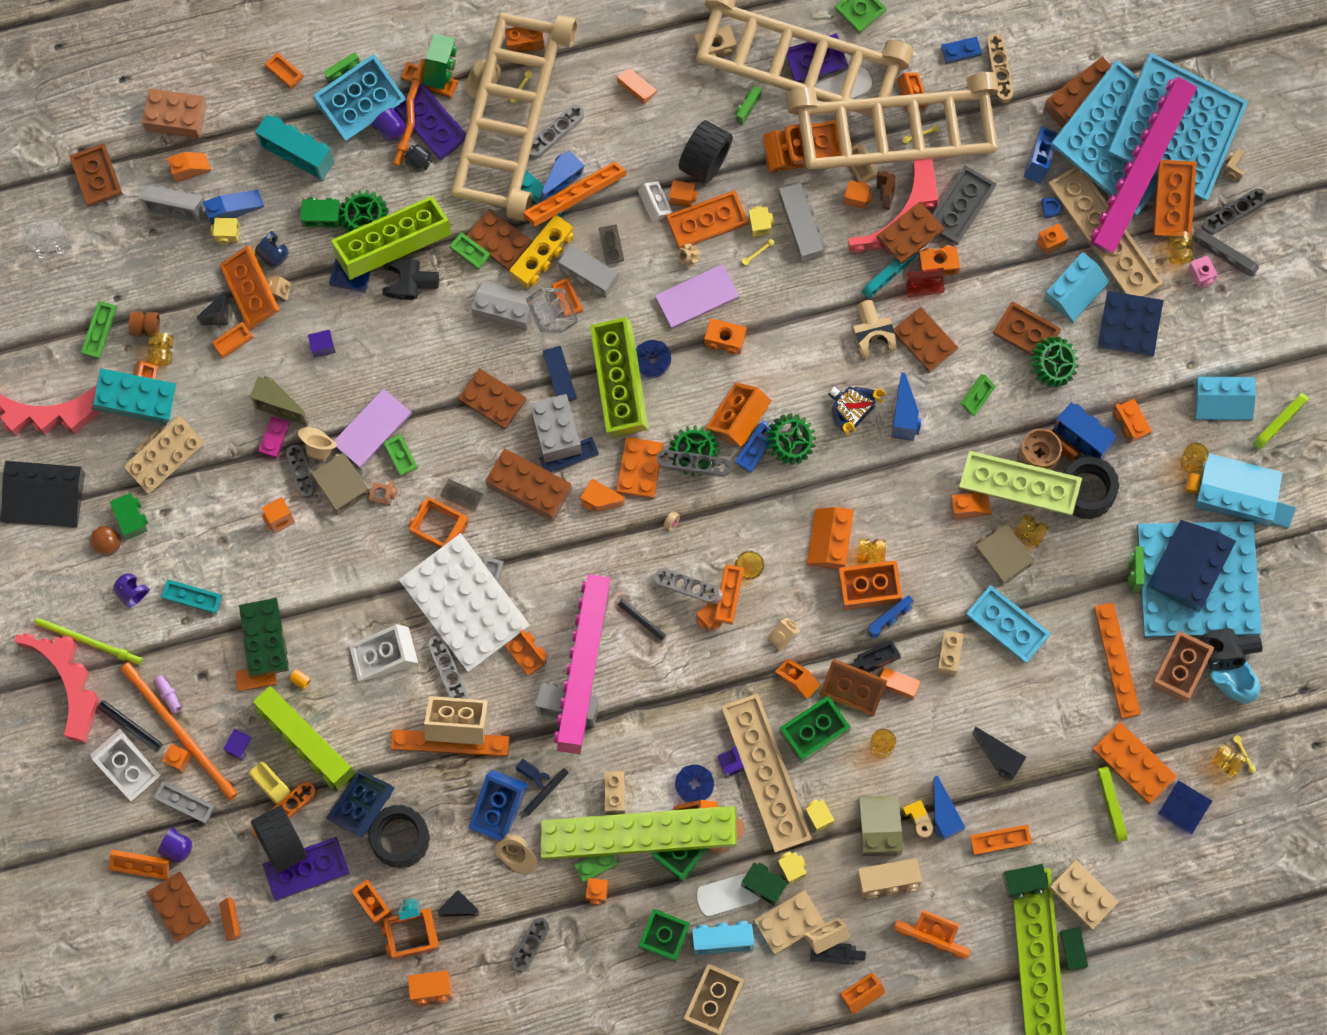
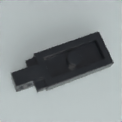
(877, 657)
(839, 954)

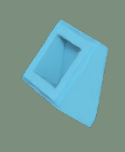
(1283, 515)

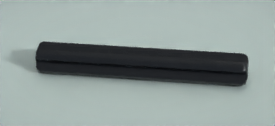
(130, 726)

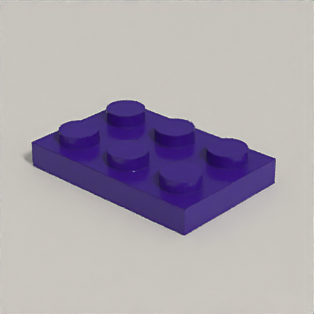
(801, 55)

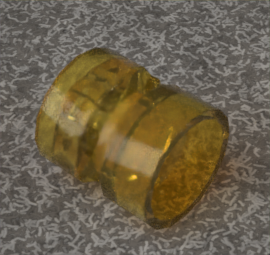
(1180, 245)
(160, 349)
(1194, 457)
(1031, 530)
(871, 551)
(882, 743)
(1229, 760)

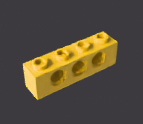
(555, 227)

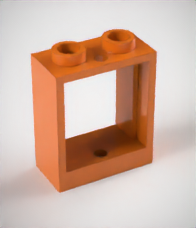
(424, 508)
(431, 931)

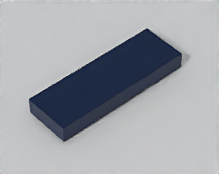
(559, 372)
(588, 450)

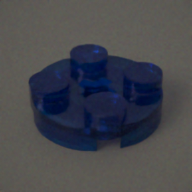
(659, 350)
(687, 775)

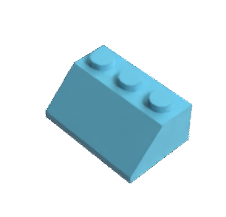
(1077, 287)
(1224, 398)
(723, 938)

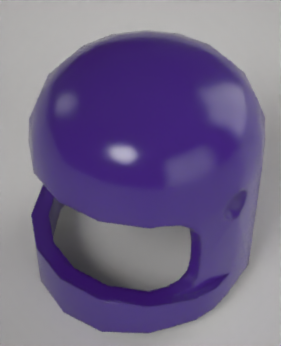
(389, 124)
(128, 591)
(175, 846)

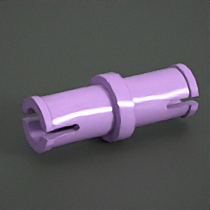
(168, 694)

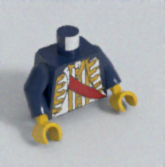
(853, 406)

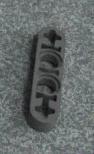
(1234, 211)
(1225, 252)
(693, 465)

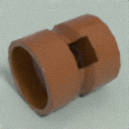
(143, 323)

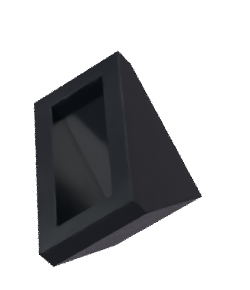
(458, 906)

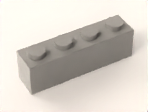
(801, 223)

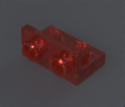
(925, 282)

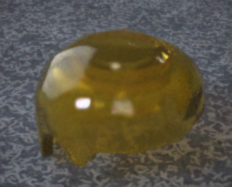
(752, 564)

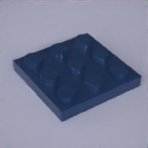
(1130, 323)
(360, 803)

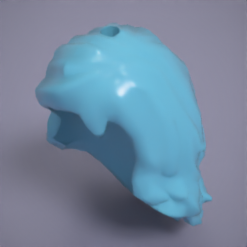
(1237, 683)

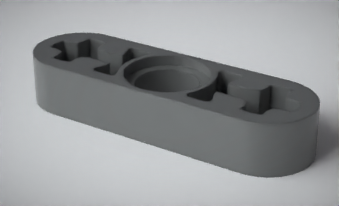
(309, 482)
(542, 934)

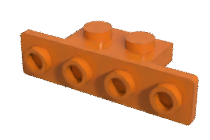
(935, 931)

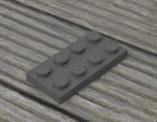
(963, 203)

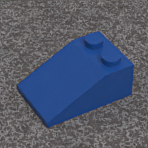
(906, 419)
(497, 805)

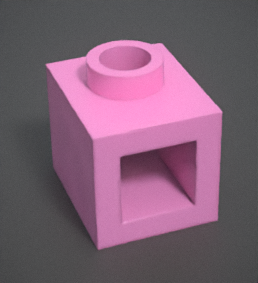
(1203, 272)

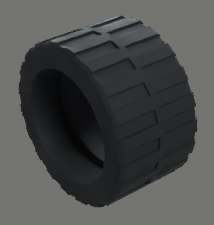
(705, 151)
(1106, 473)
(386, 816)
(279, 839)

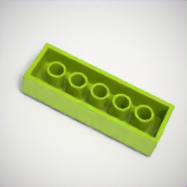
(391, 237)
(619, 377)
(307, 741)

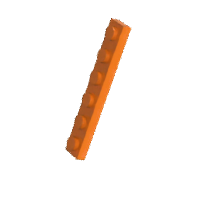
(574, 193)
(1117, 660)
(415, 741)

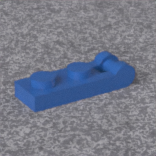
(754, 449)
(890, 617)

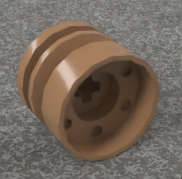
(1043, 443)

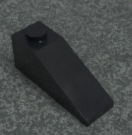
(1003, 758)

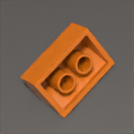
(739, 414)
(830, 537)

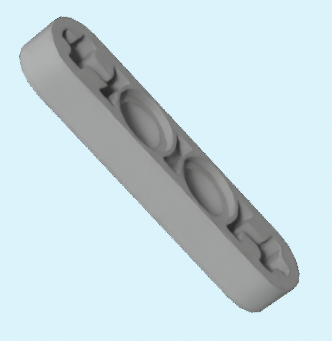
(555, 131)
(689, 583)
(449, 670)

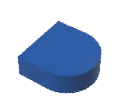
(1051, 207)

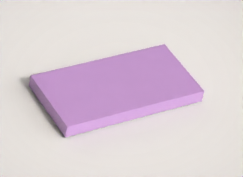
(697, 296)
(372, 428)

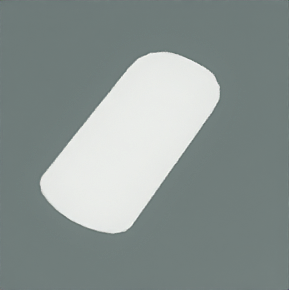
(834, 84)
(724, 895)

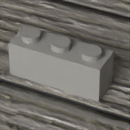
(588, 271)

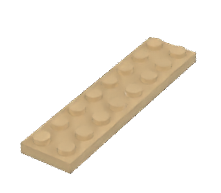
(1084, 206)
(766, 773)

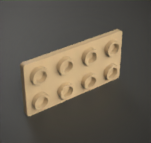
(163, 453)

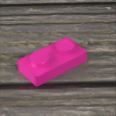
(274, 437)

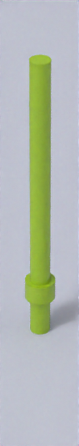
(122, 654)

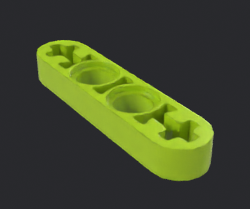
(1280, 421)
(1112, 804)

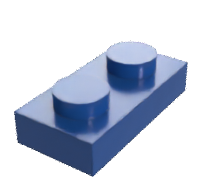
(961, 50)

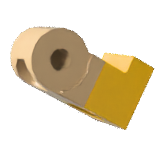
(920, 818)

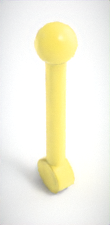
(528, 74)
(906, 140)
(746, 261)
(1237, 739)

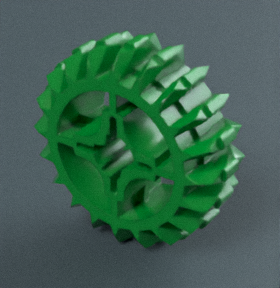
(354, 203)
(1059, 349)
(700, 446)
(785, 452)

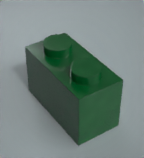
(1025, 881)
(764, 883)

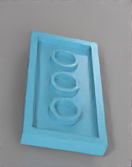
(1008, 624)

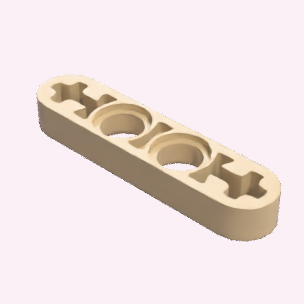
(1000, 68)

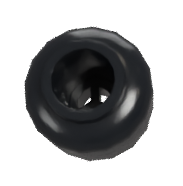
(418, 158)

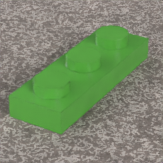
(99, 330)

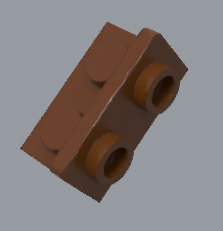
(886, 183)

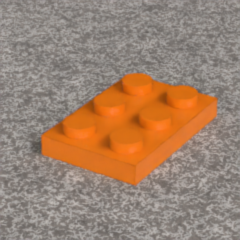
(639, 468)

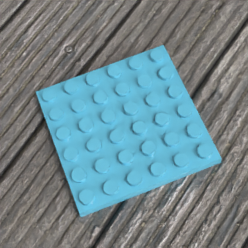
(1092, 128)
(1202, 132)
(1232, 600)

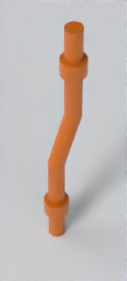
(402, 146)

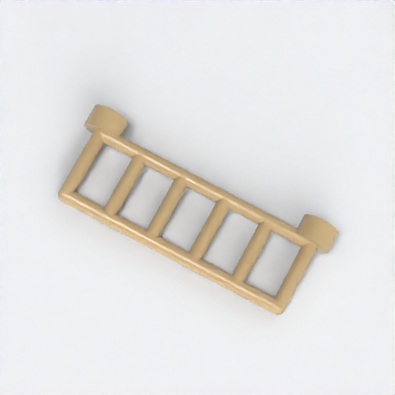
(895, 54)
(980, 87)
(517, 201)

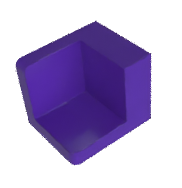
(321, 343)
(237, 744)
(730, 762)

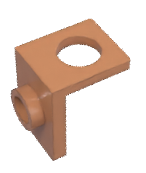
(390, 495)

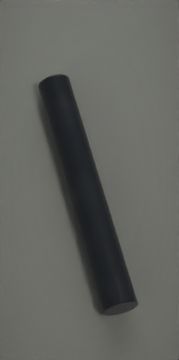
(642, 620)
(546, 791)

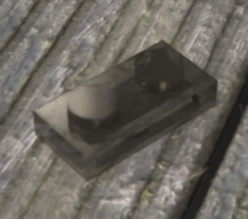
(611, 244)
(461, 495)

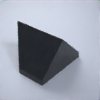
(217, 312)

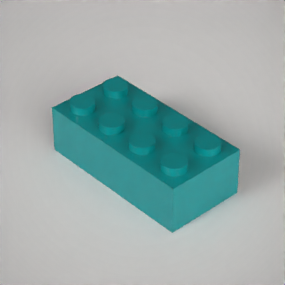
(294, 146)
(133, 396)

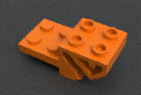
(785, 148)

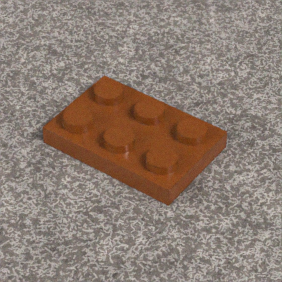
(96, 175)
(910, 233)
(499, 239)
(1024, 328)
(925, 339)
(492, 398)
(853, 687)
(178, 907)

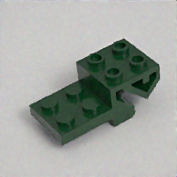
(263, 638)

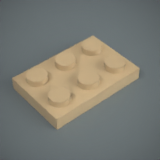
(1083, 895)
(789, 922)

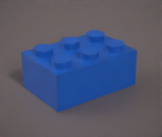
(1084, 431)

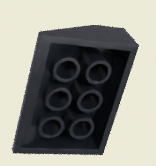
(42, 494)

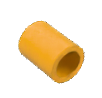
(1193, 483)
(300, 679)

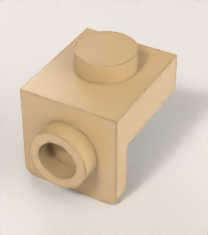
(1231, 169)
(279, 286)
(783, 633)

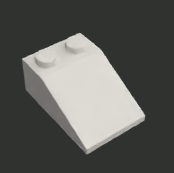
(383, 653)
(125, 765)

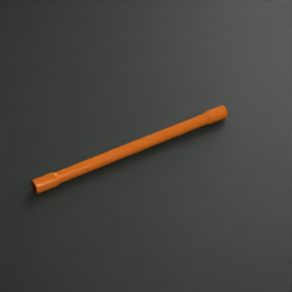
(223, 784)

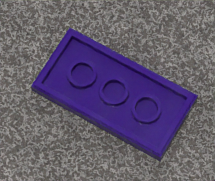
(434, 123)
(323, 864)

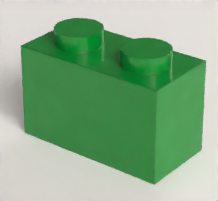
(320, 213)
(129, 516)

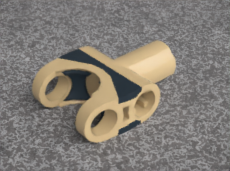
(872, 329)

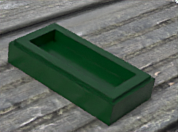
(1074, 948)

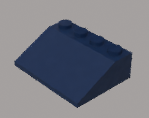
(1191, 564)

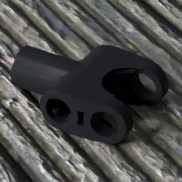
(410, 279)
(1230, 648)

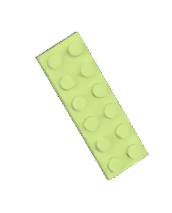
(1020, 483)

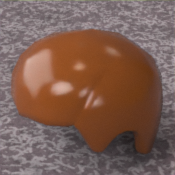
(105, 540)

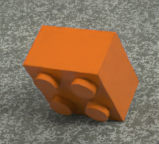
(430, 988)

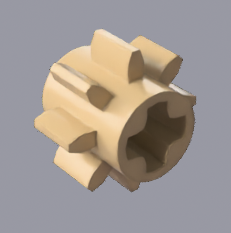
(689, 255)

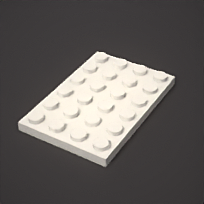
(464, 602)

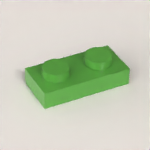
(341, 67)
(744, 110)
(470, 251)
(977, 394)
(400, 455)
(594, 866)

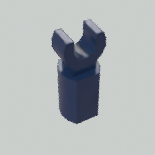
(531, 772)

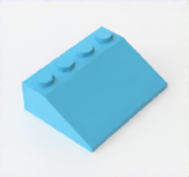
(358, 97)
(1239, 490)

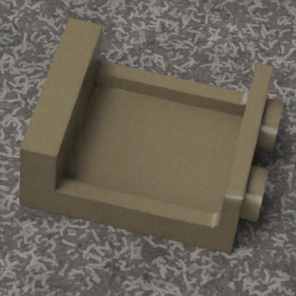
(340, 482)
(1004, 553)

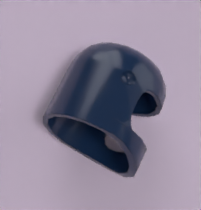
(269, 252)

